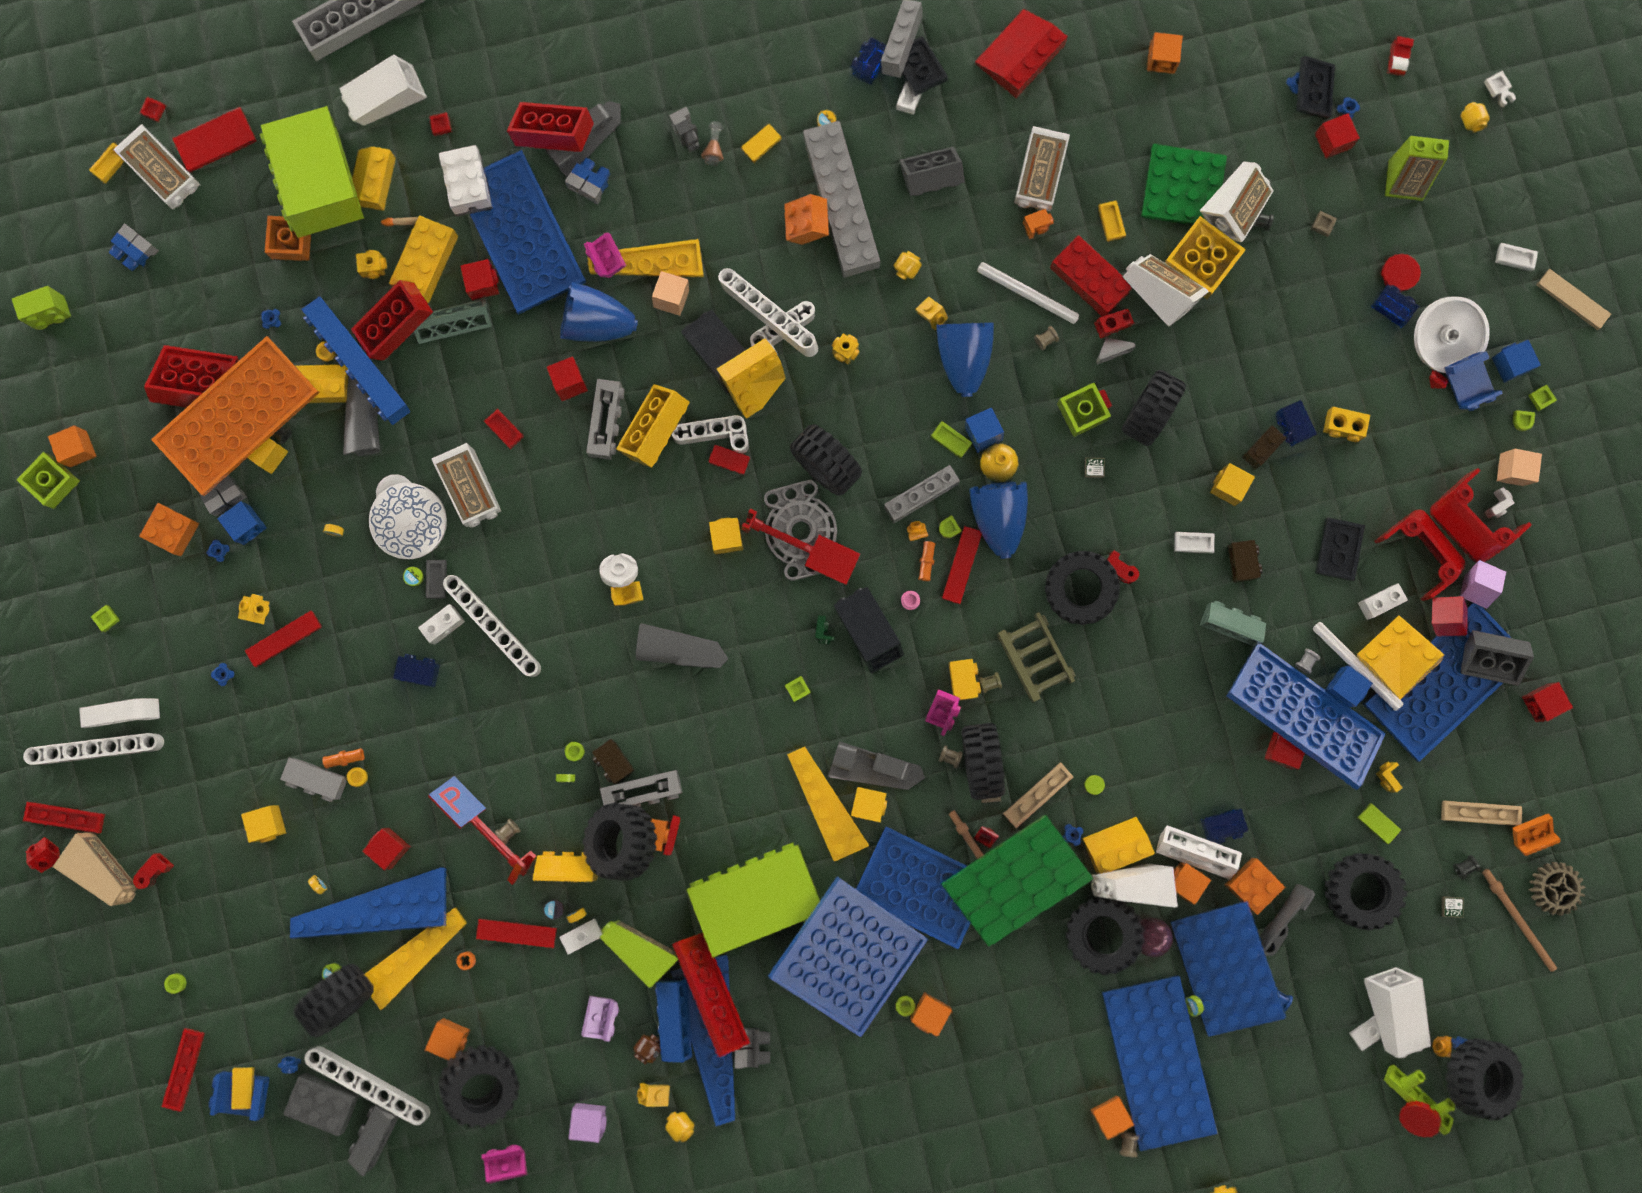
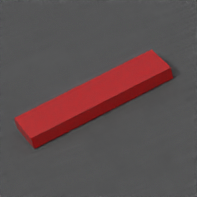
(962, 565)
(283, 638)
(63, 817)
(516, 933)
(183, 1069)

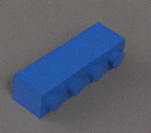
(673, 1019)

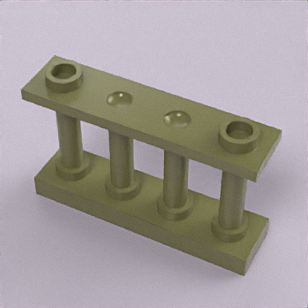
(1025, 673)

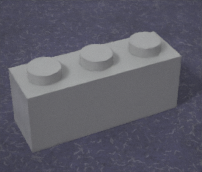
(313, 779)

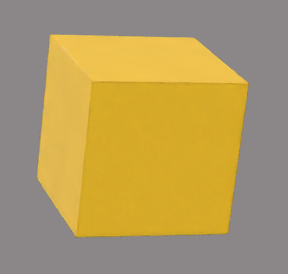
(268, 455)
(1232, 484)
(726, 535)
(869, 804)
(263, 824)

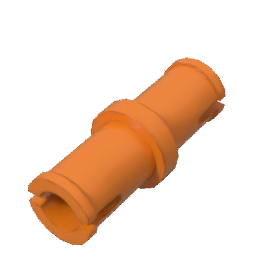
(926, 561)
(343, 758)

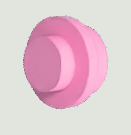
(910, 600)

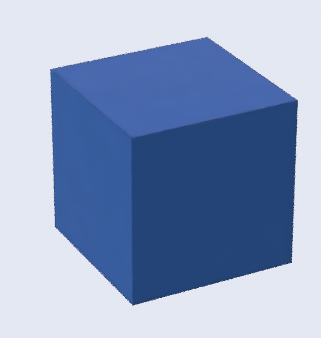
(1516, 360)
(984, 429)
(242, 523)
(1349, 686)

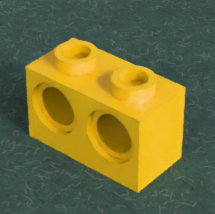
(1346, 419)

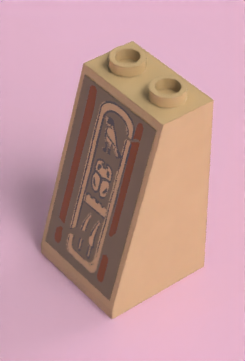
(96, 869)

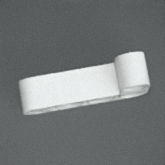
(806, 318)
(709, 434)
(119, 712)

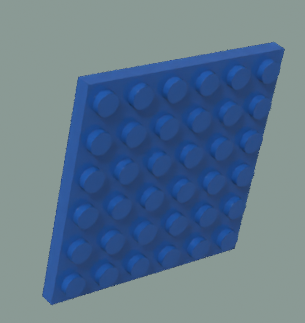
(848, 957)

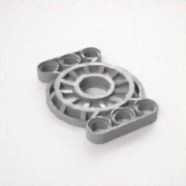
(794, 511)

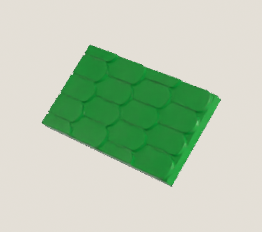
(1017, 881)

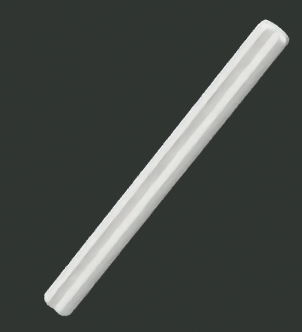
(1028, 293)
(1378, 686)

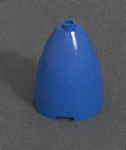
(594, 316)
(965, 354)
(1001, 515)

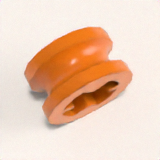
(472, 960)

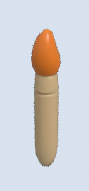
(399, 221)

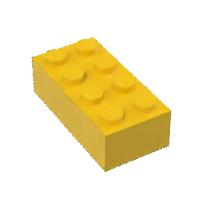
(425, 256)
(653, 425)

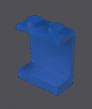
(1471, 381)
(222, 1096)

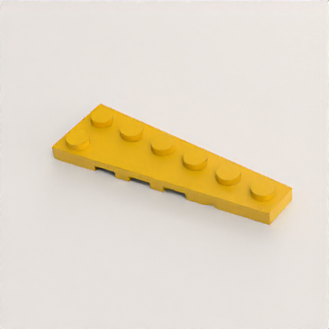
(675, 258)
(831, 816)
(405, 963)

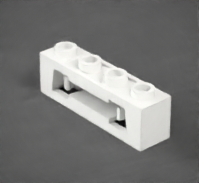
(1198, 852)

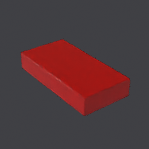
(504, 428)
(729, 460)
(672, 835)

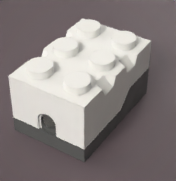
(465, 180)

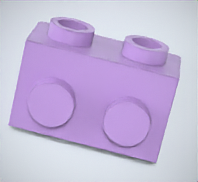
(600, 1018)

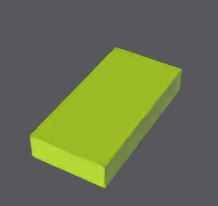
(951, 439)
(1379, 823)

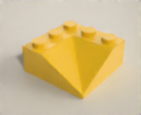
(1205, 255)
(753, 377)
(1400, 657)

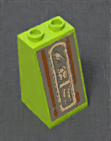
(1415, 167)
(638, 951)

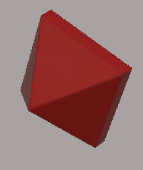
(1437, 380)
(986, 836)

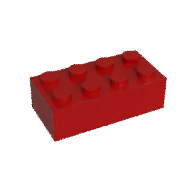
(550, 126)
(1091, 276)
(391, 320)

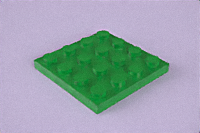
(1181, 183)

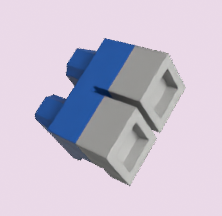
(586, 182)
(132, 244)

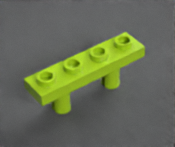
(1407, 1088)

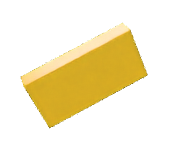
(761, 143)
(107, 164)
(1111, 221)
(242, 1087)

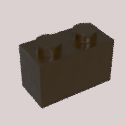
(1264, 447)
(1244, 561)
(613, 761)

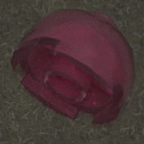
(1157, 937)

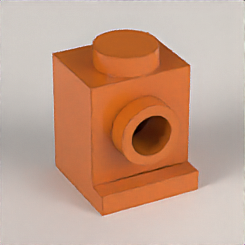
(1037, 223)

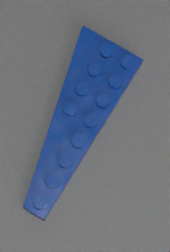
(399, 906)
(714, 1070)

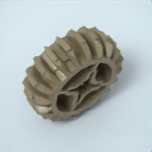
(1561, 874)

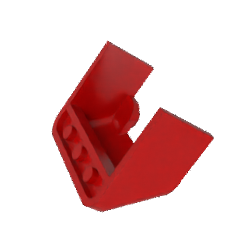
(1421, 525)
(1465, 526)

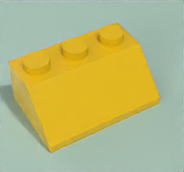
(373, 176)
(328, 380)
(1118, 846)
(563, 868)

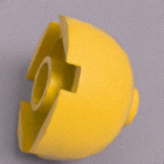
(999, 462)

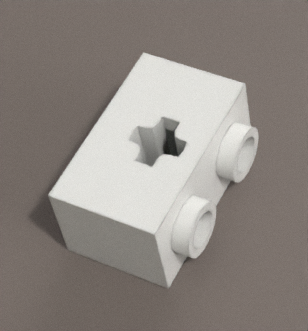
(1382, 601)
(441, 624)

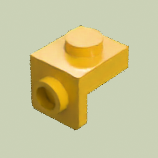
(932, 312)
(627, 595)
(1389, 782)
(653, 1095)

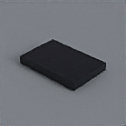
(923, 68)
(1315, 87)
(1340, 549)

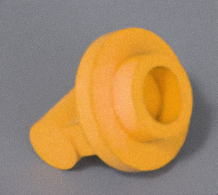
(916, 530)
(1442, 1046)

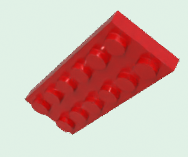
(711, 994)

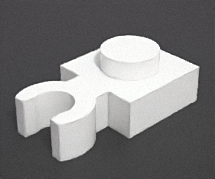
(1498, 86)

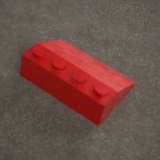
(1021, 52)
(185, 374)

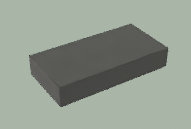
(435, 574)

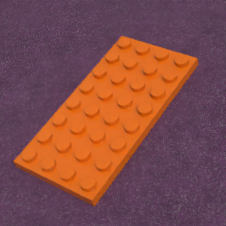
(235, 416)

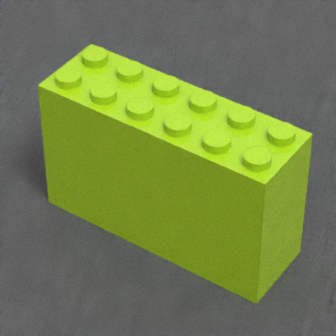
(310, 172)
(754, 899)

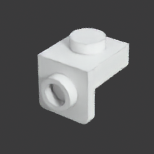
(1505, 500)

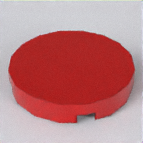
(1401, 272)
(1420, 1119)

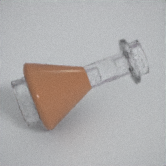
(712, 154)

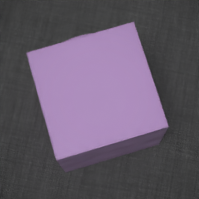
(1483, 584)
(587, 1122)

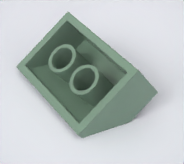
(1233, 623)

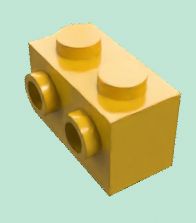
(963, 679)

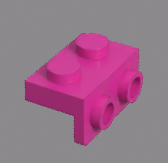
(605, 256)
(943, 710)
(504, 1164)

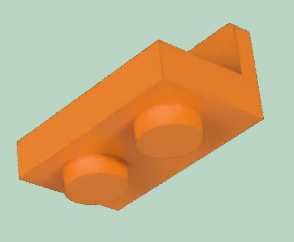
(1535, 835)

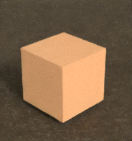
(670, 293)
(1519, 467)

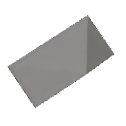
(1114, 348)

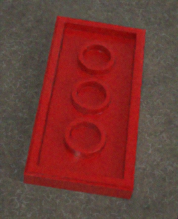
(214, 139)

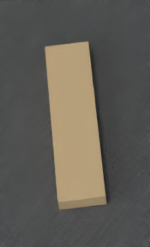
(1573, 299)
(1038, 795)
(1481, 813)

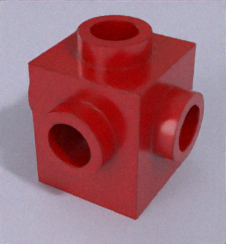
(42, 855)

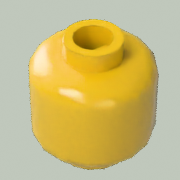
(1475, 117)
(907, 265)
(679, 1126)

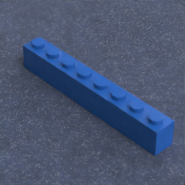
(355, 359)

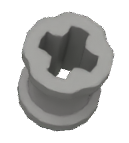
(1307, 661)

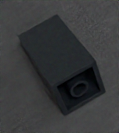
(712, 343)
(869, 629)

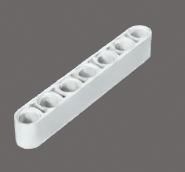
(771, 319)
(483, 621)
(84, 749)
(357, 1085)

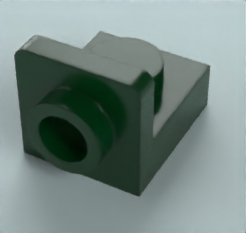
(822, 626)

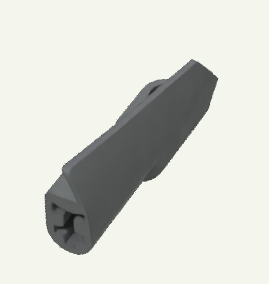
(606, 120)
(361, 423)
(681, 649)
(873, 768)
(1277, 930)

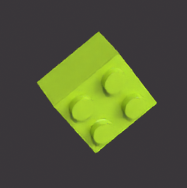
(41, 308)
(1083, 409)
(48, 480)

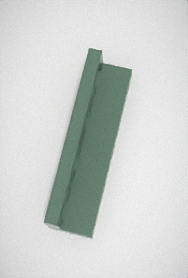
(454, 313)

